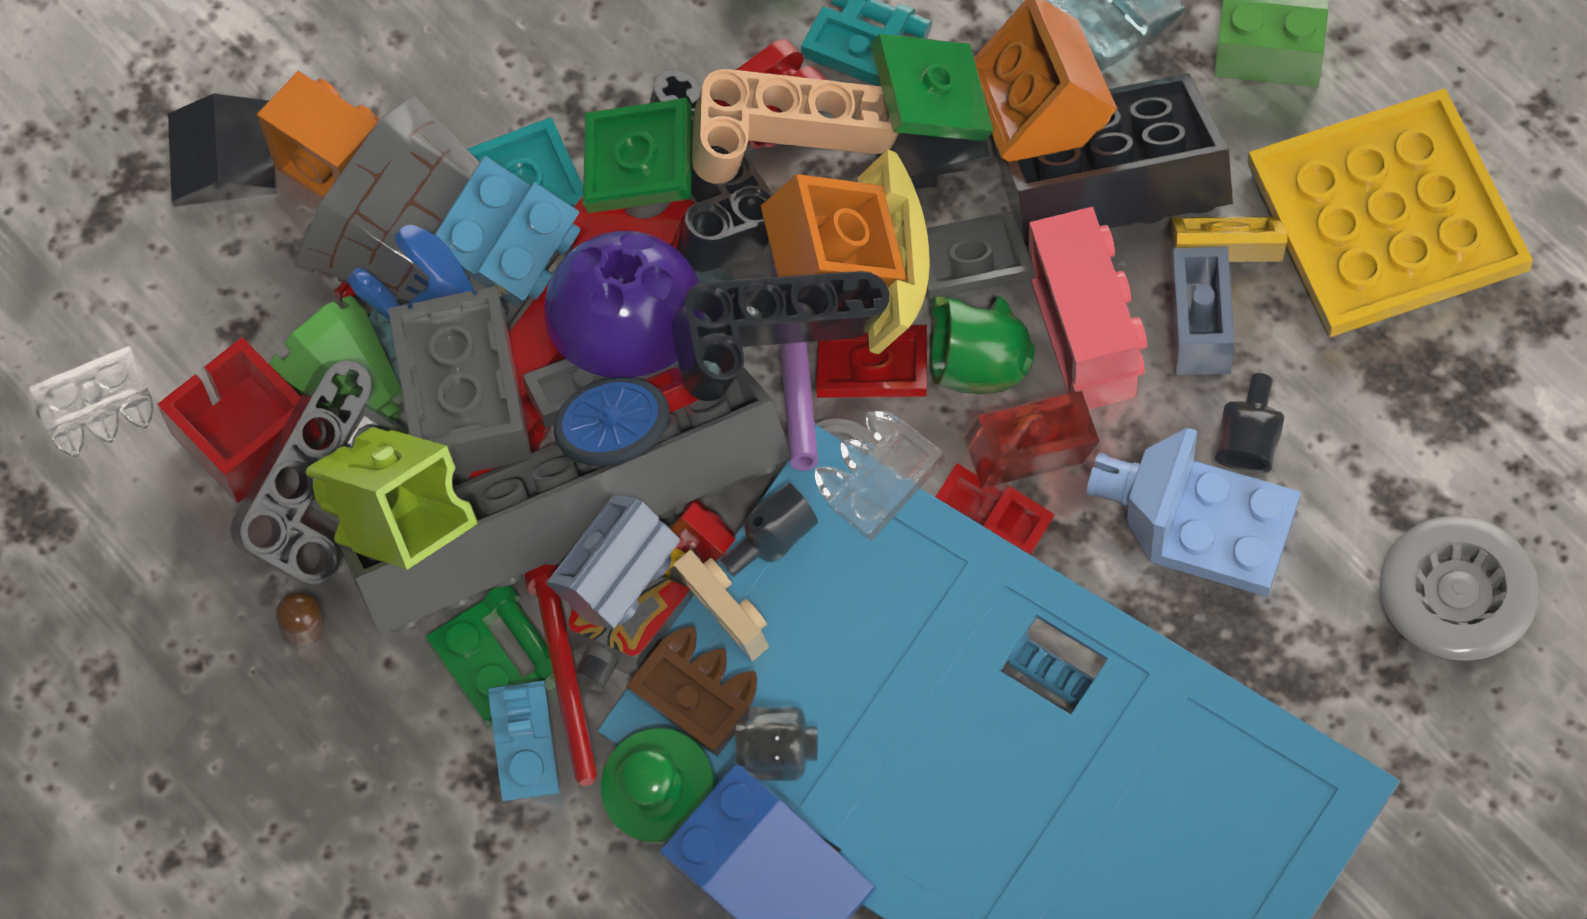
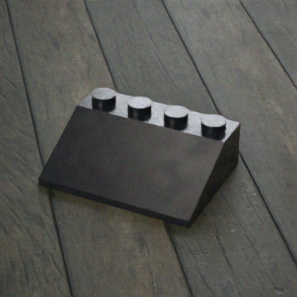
(1145, 165)

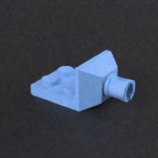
(1200, 514)

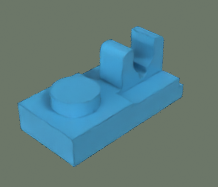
(524, 741)

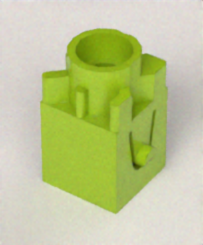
(391, 496)

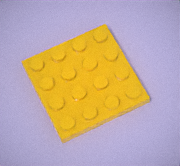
(1389, 212)

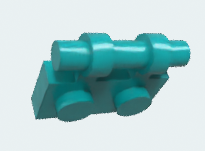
(845, 40)

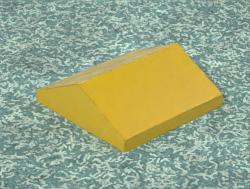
(1246, 236)

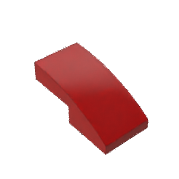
(1003, 513)

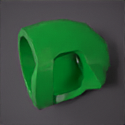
(978, 347)

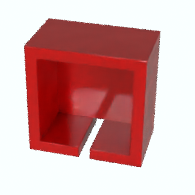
(242, 426)

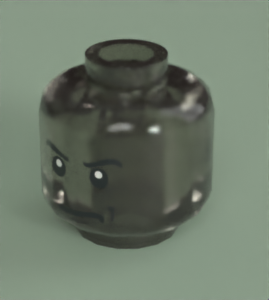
(775, 743)

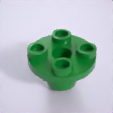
(655, 783)

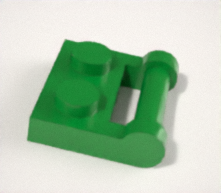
(476, 657)

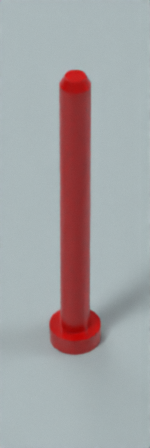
(564, 674)

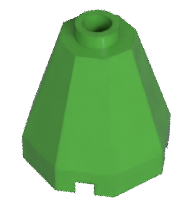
(337, 336)

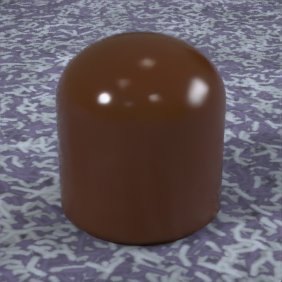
(299, 619)

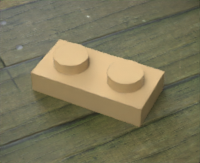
(709, 586)

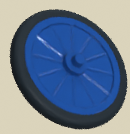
(611, 421)

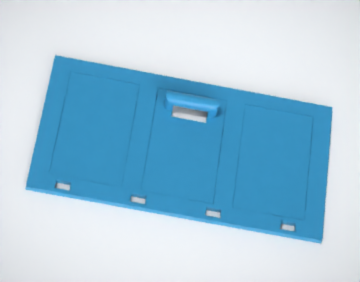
(984, 797)

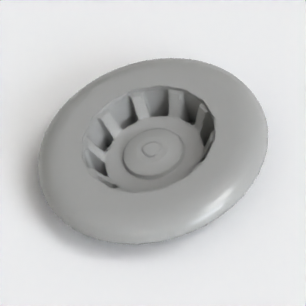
(1456, 593)

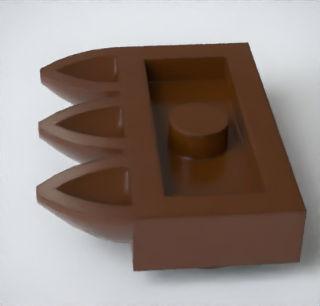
(692, 693)

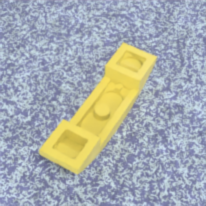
(912, 239)

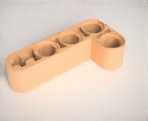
(797, 125)

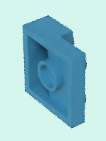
(507, 231)

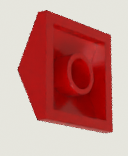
(852, 371)

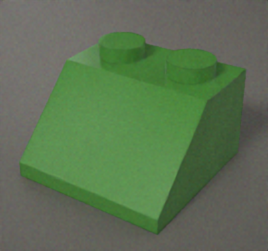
(1272, 41)

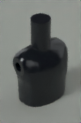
(1250, 430)
(772, 529)

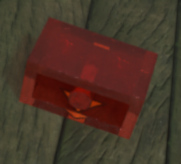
(1031, 439)

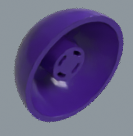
(617, 302)

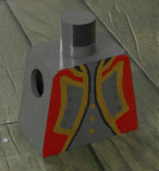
(631, 642)

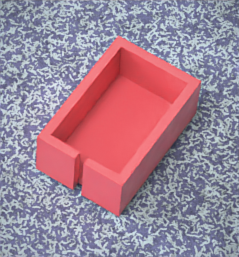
(1086, 307)

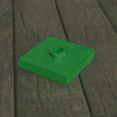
(931, 87)
(637, 155)

